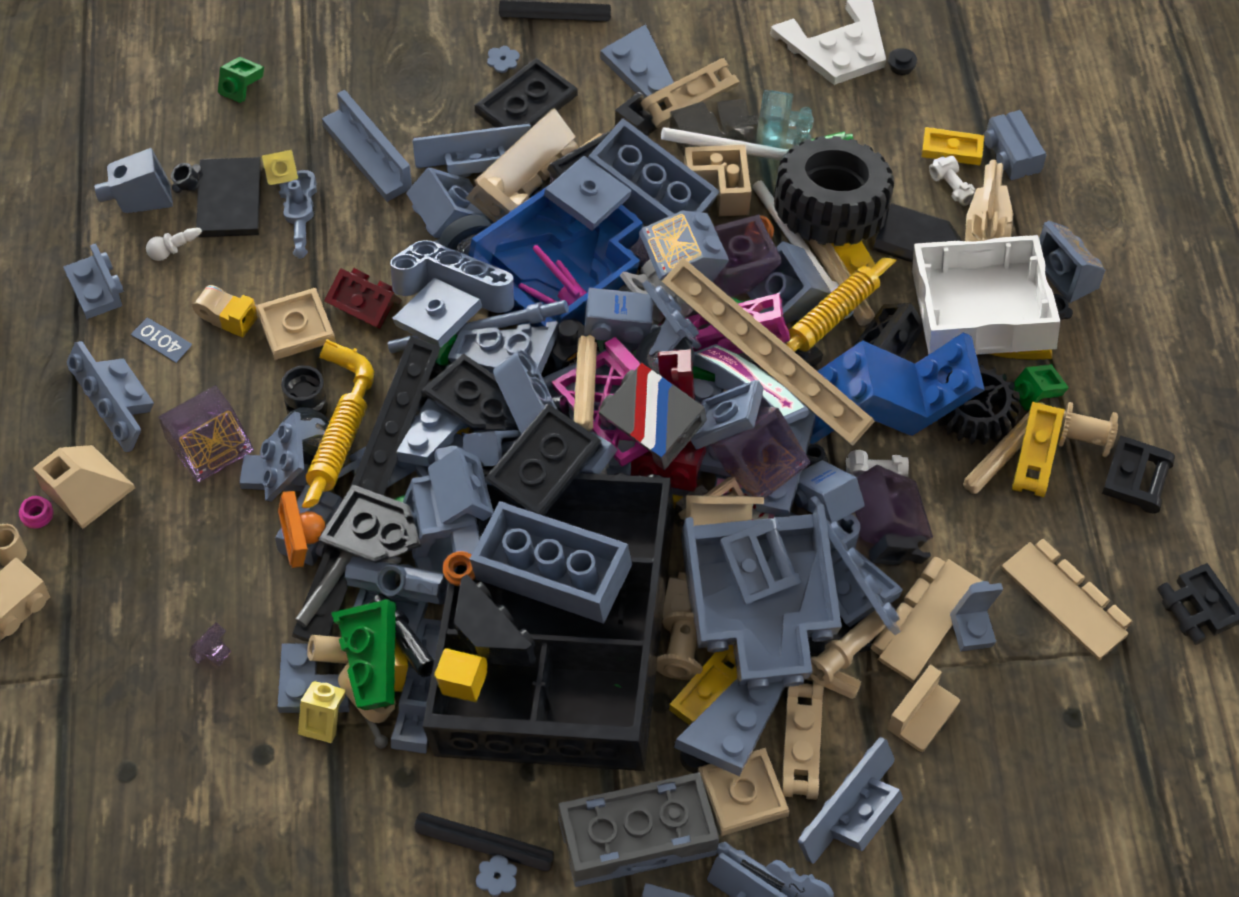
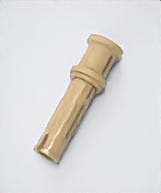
(840, 653)

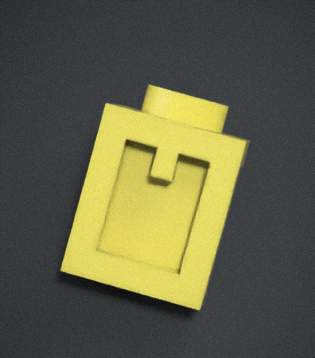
(279, 167)
(320, 711)

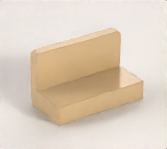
(720, 508)
(923, 711)

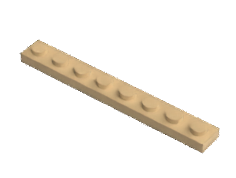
(768, 351)

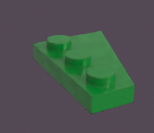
(370, 650)

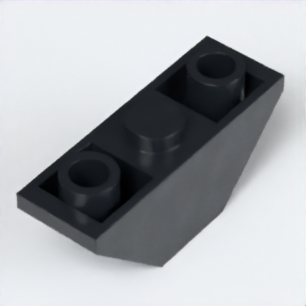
(489, 628)

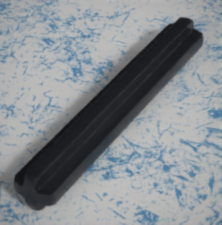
(554, 10)
(484, 841)

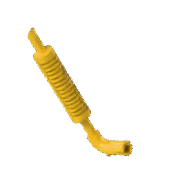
(837, 306)
(343, 423)

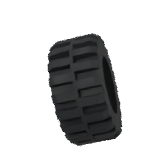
(833, 190)

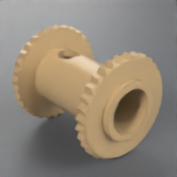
(1088, 429)
(680, 660)

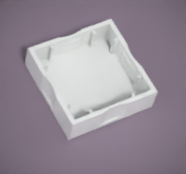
(987, 291)

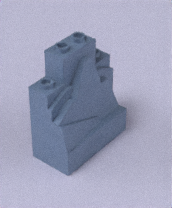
(774, 630)

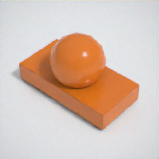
(298, 528)

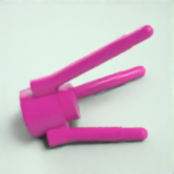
(571, 289)

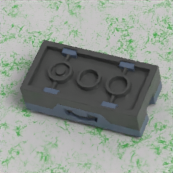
(638, 829)

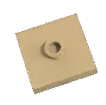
(295, 323)
(747, 798)

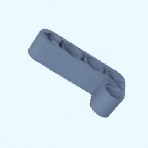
(428, 260)

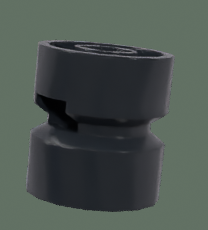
(304, 388)

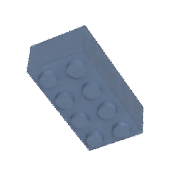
(657, 179)
(551, 562)

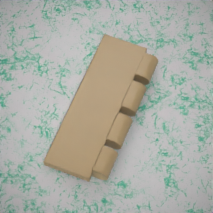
(528, 159)
(1072, 607)
(923, 618)

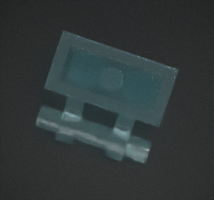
(777, 117)

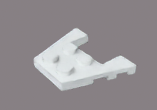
(840, 52)

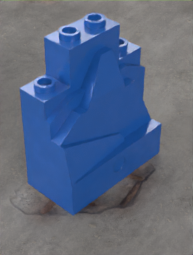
(590, 255)

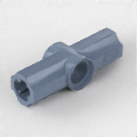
(380, 577)

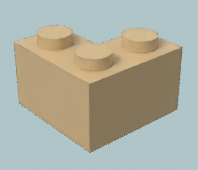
(727, 171)

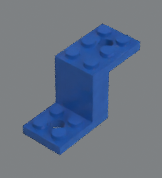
(904, 392)

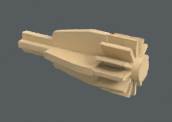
(990, 208)

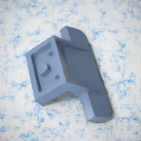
(421, 499)

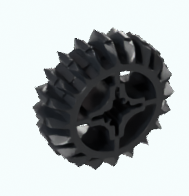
(975, 417)

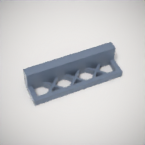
(368, 148)

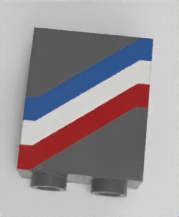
(653, 414)

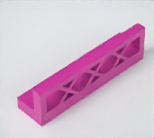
(771, 320)

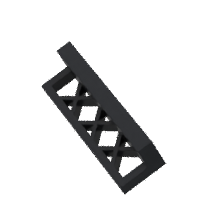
(895, 333)

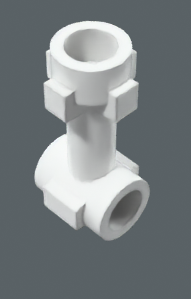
(947, 169)
(858, 463)

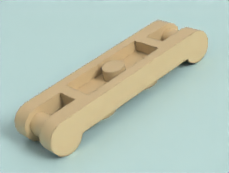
(690, 90)
(802, 741)

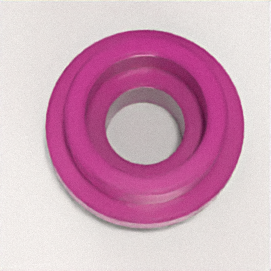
(32, 505)

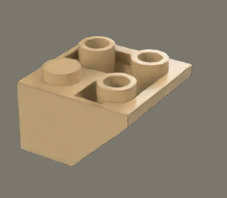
(82, 482)

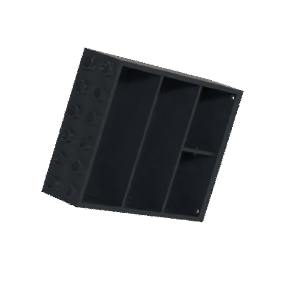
(567, 701)

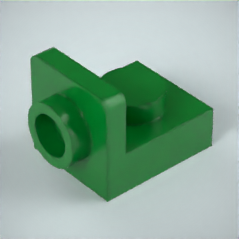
(236, 76)
(1039, 383)

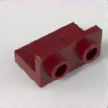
(361, 298)
(678, 370)
(681, 471)

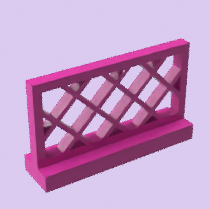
(620, 363)

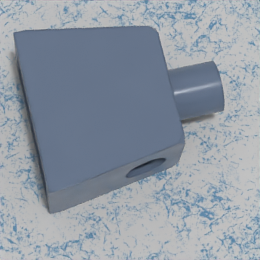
(136, 183)

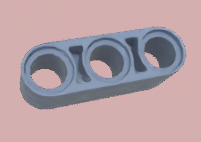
(522, 388)

